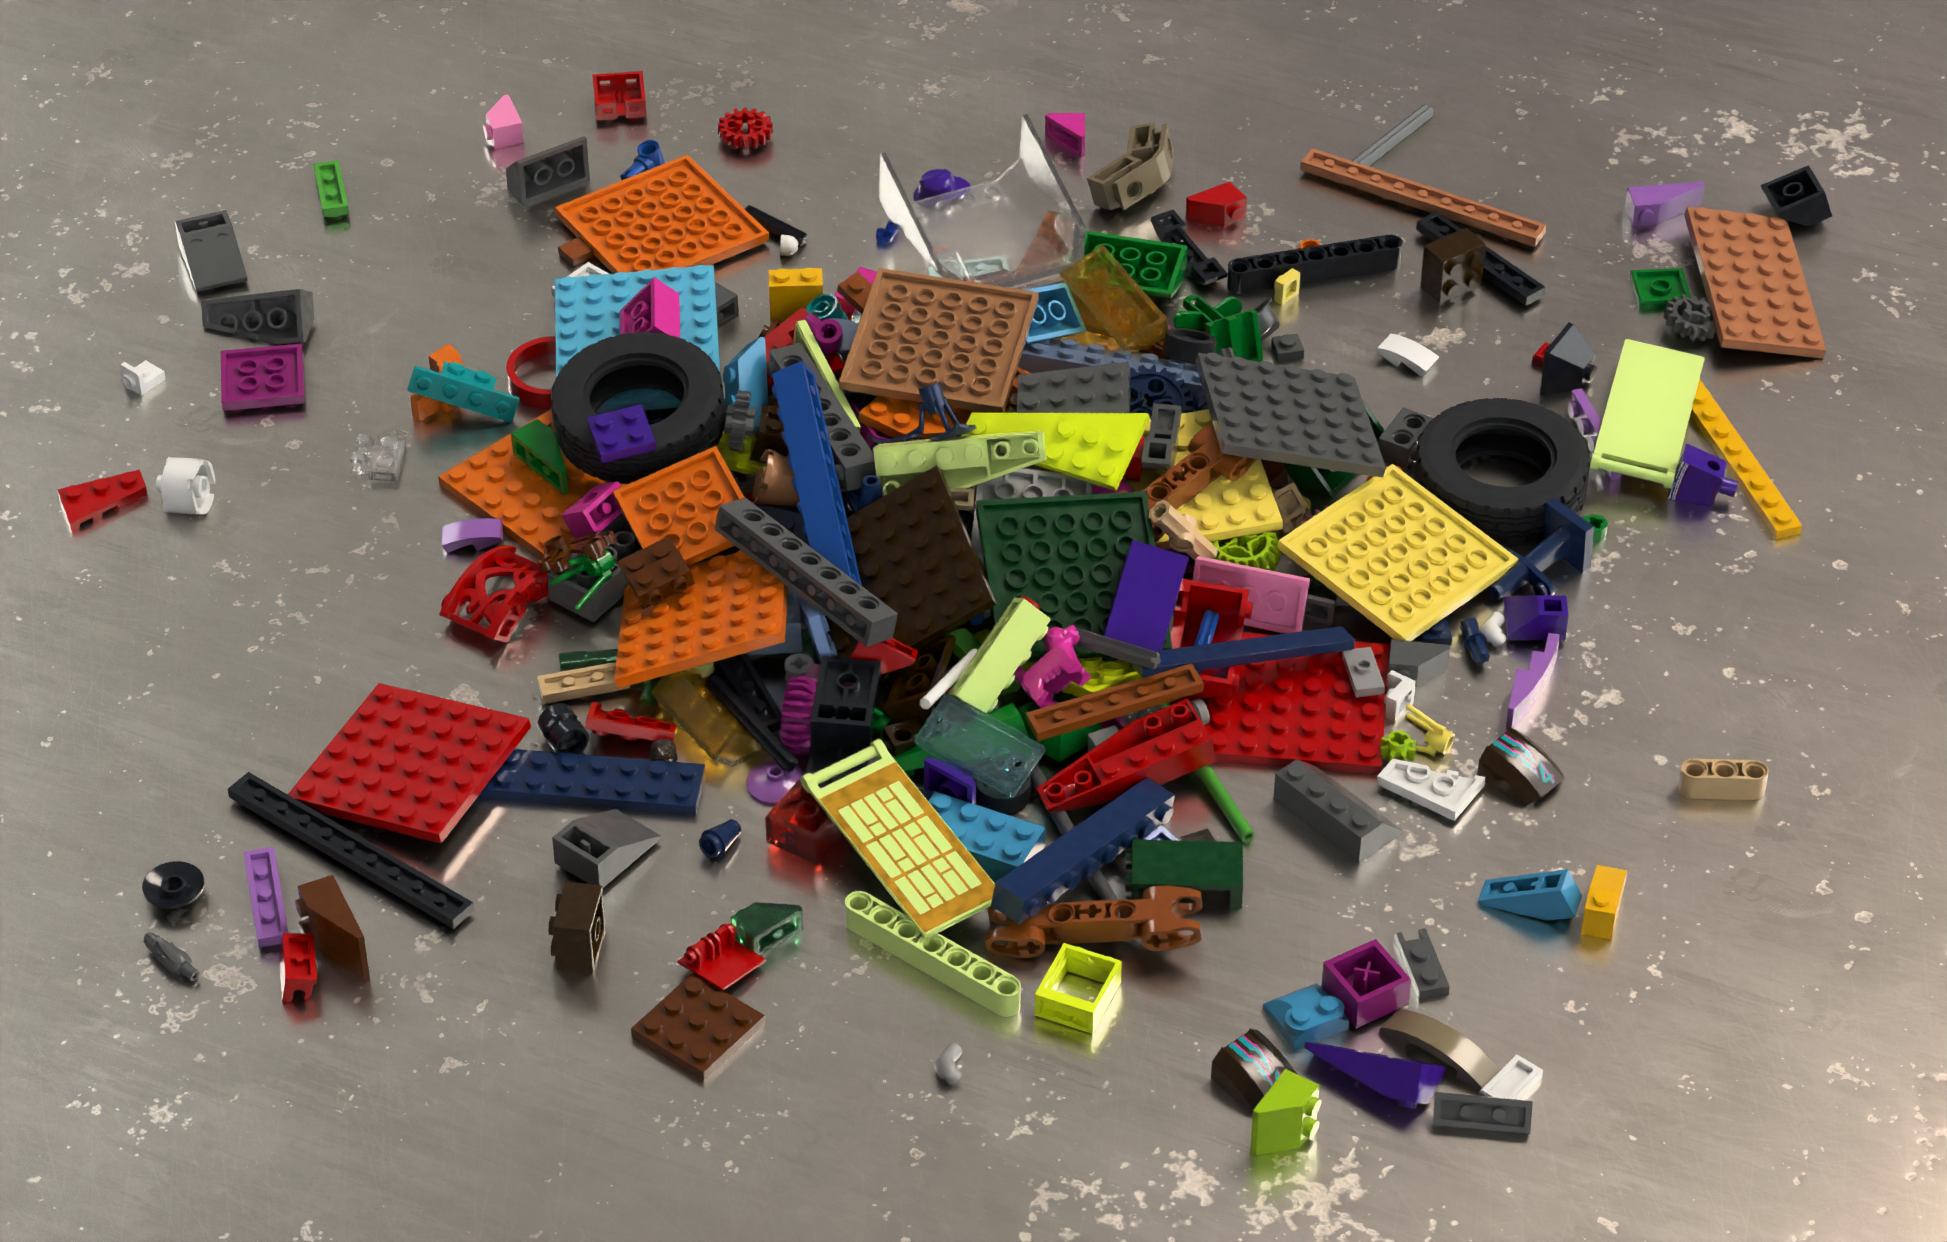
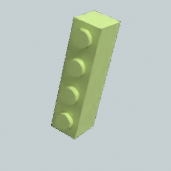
(1000, 655)

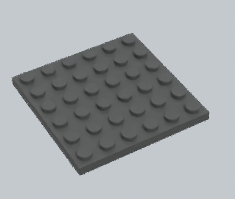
(1289, 415)

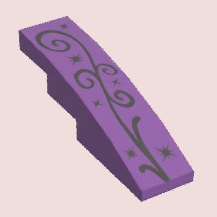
(1531, 683)

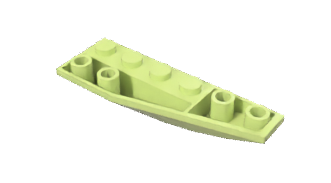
(961, 458)

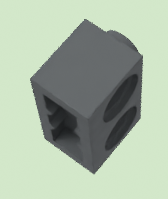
(1401, 438)

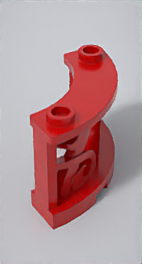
(471, 588)

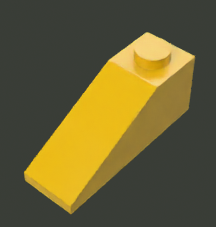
(1603, 902)

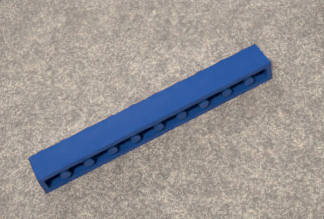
(813, 467)

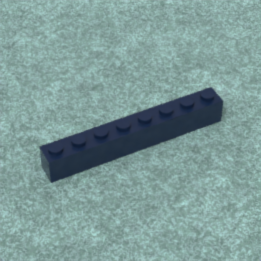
(1082, 850)

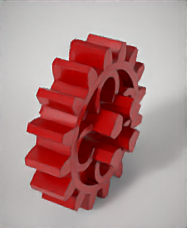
(731, 128)

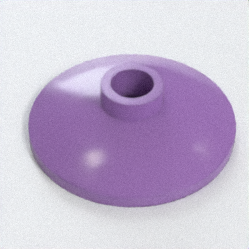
(770, 783)

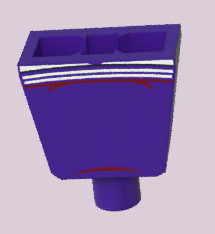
(1700, 478)

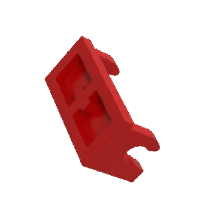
(297, 965)

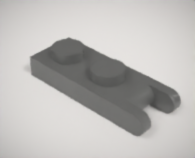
(1422, 965)

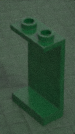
(1187, 865)

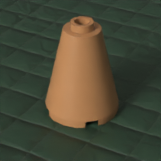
(774, 481)

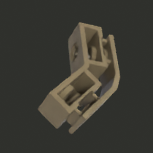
(1136, 172)

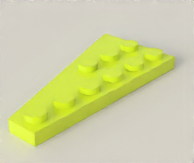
(1076, 444)

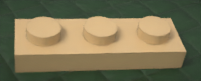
(578, 683)

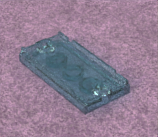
(979, 745)

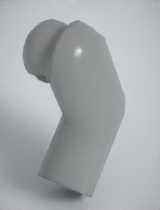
(946, 1065)

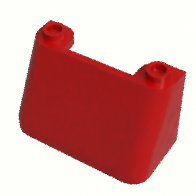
(1233, 609)

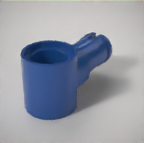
(648, 157)

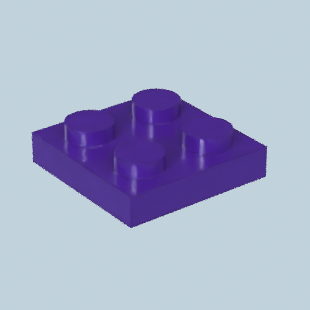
(621, 433)

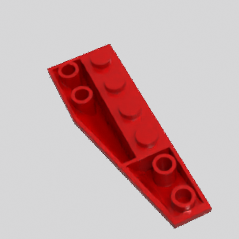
(1152, 747)

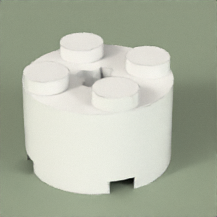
(186, 485)

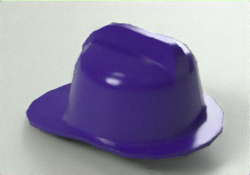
(938, 182)

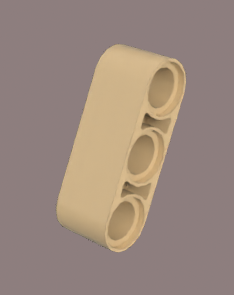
(1723, 779)

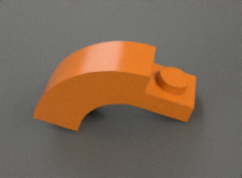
(424, 406)

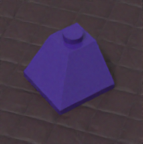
(949, 780)

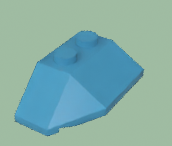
(748, 373)

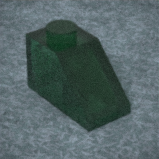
(767, 925)

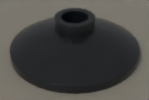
(173, 884)

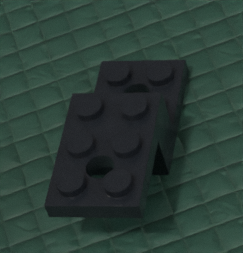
(841, 714)

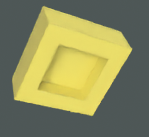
(1287, 286)

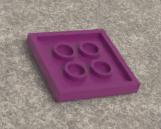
(262, 377)

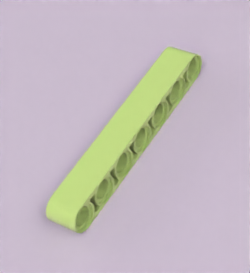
(933, 955)

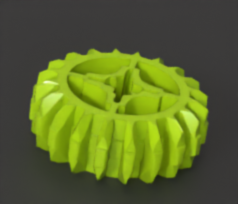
(1250, 550)

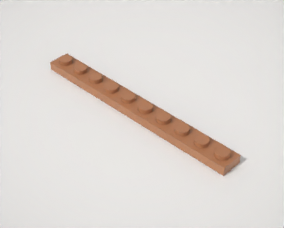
(1423, 197)

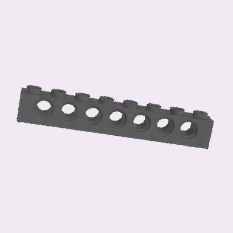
(850, 451)
(806, 572)

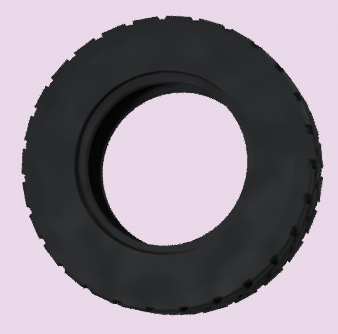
(636, 363)
(1512, 430)

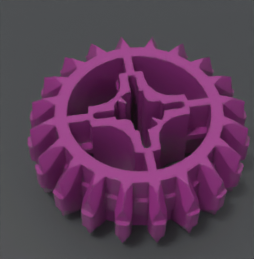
(797, 714)

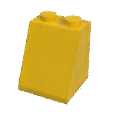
(792, 290)

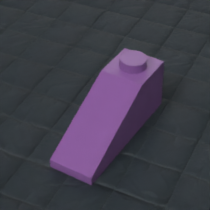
(1661, 202)

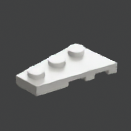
(1435, 790)

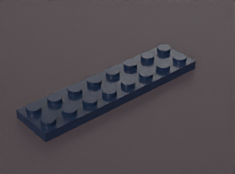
(598, 781)

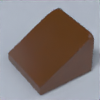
(1275, 472)

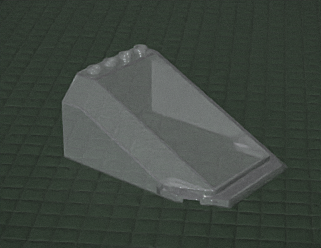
(998, 231)

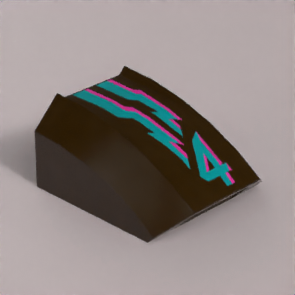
(1518, 768)
(1248, 1068)

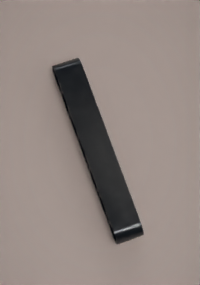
(1316, 263)

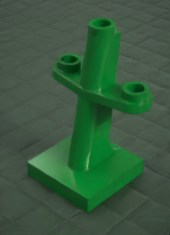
(1225, 323)

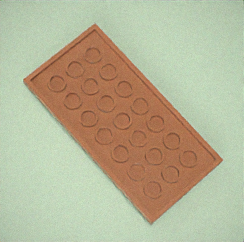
(1754, 282)

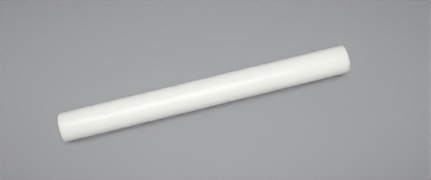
(947, 681)

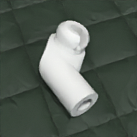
(1492, 629)

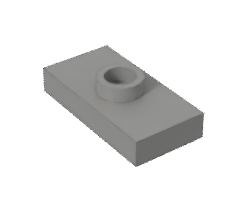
(1363, 672)

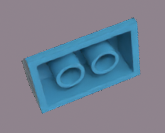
(1055, 314)

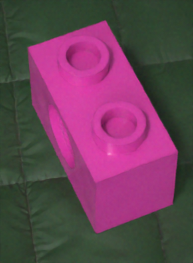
(593, 510)

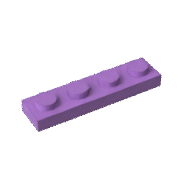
(1587, 421)
(266, 896)

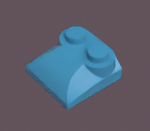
(1307, 1015)

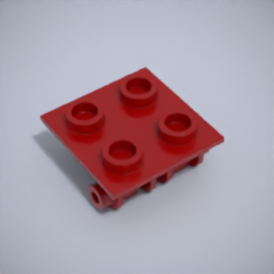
(720, 958)

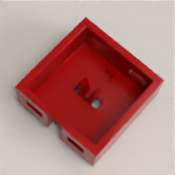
(611, 97)

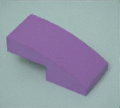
(479, 532)

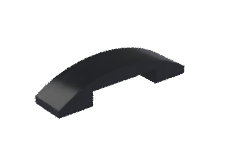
(1172, 229)

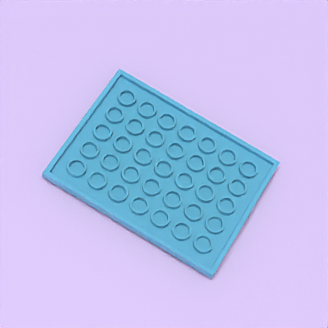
(590, 311)

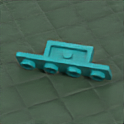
(464, 389)

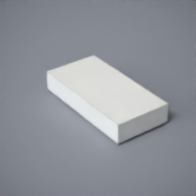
(1513, 1079)

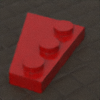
(97, 496)
(619, 722)

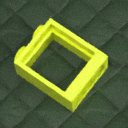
(1070, 1009)

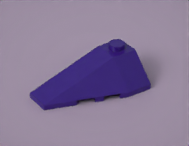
(1393, 1077)

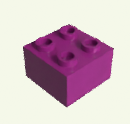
(1366, 983)

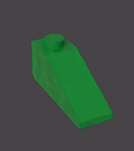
(539, 449)

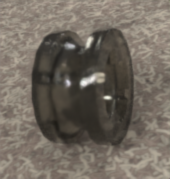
(662, 747)

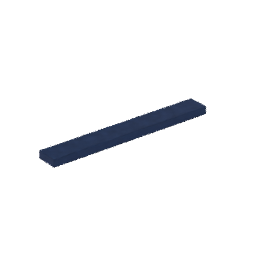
(1253, 650)

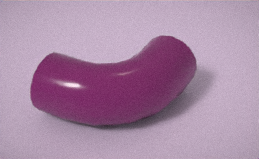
(827, 333)

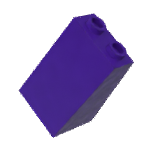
(1145, 596)

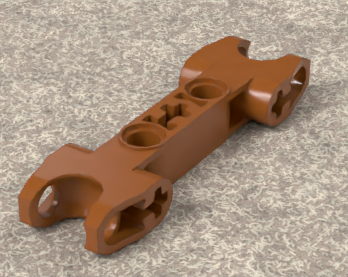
(1195, 473)
(1151, 919)

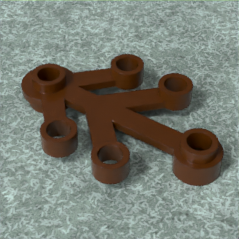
(559, 549)

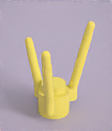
(1436, 737)

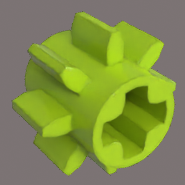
(1398, 747)

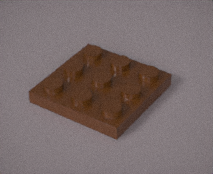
(698, 1026)

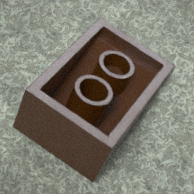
(333, 925)

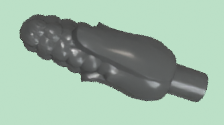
(171, 957)

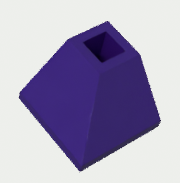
(1535, 616)

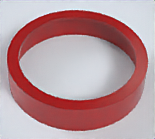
(527, 394)

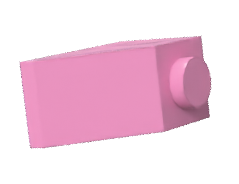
(503, 124)

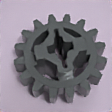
(1690, 317)
(740, 420)

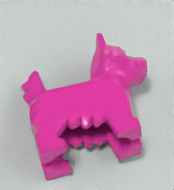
(1055, 668)

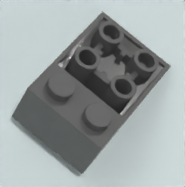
(210, 250)
(601, 845)

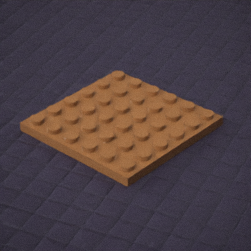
(943, 332)

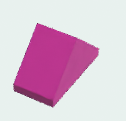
(1067, 130)

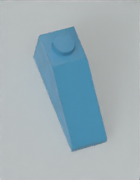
(1535, 895)

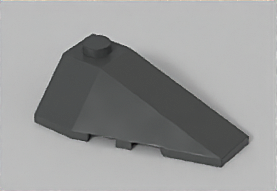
(268, 317)

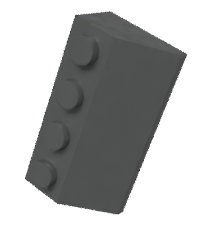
(1332, 810)

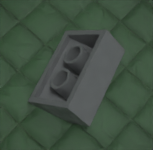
(549, 171)

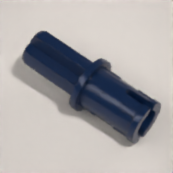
(1474, 640)

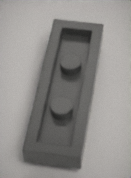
(1482, 1112)

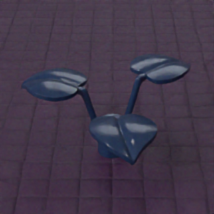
(933, 402)

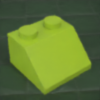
(1285, 1115)

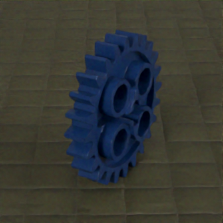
(1145, 381)

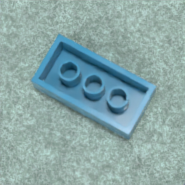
(991, 837)

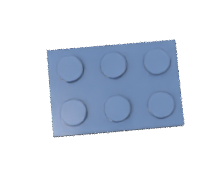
(817, 630)

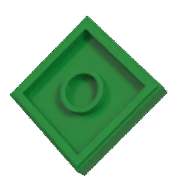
(1658, 286)

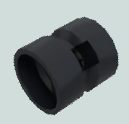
(563, 729)

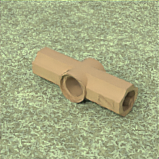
(1181, 531)

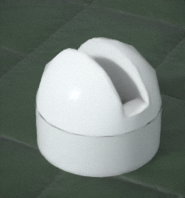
(788, 245)

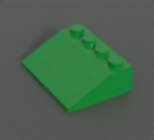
(1151, 264)

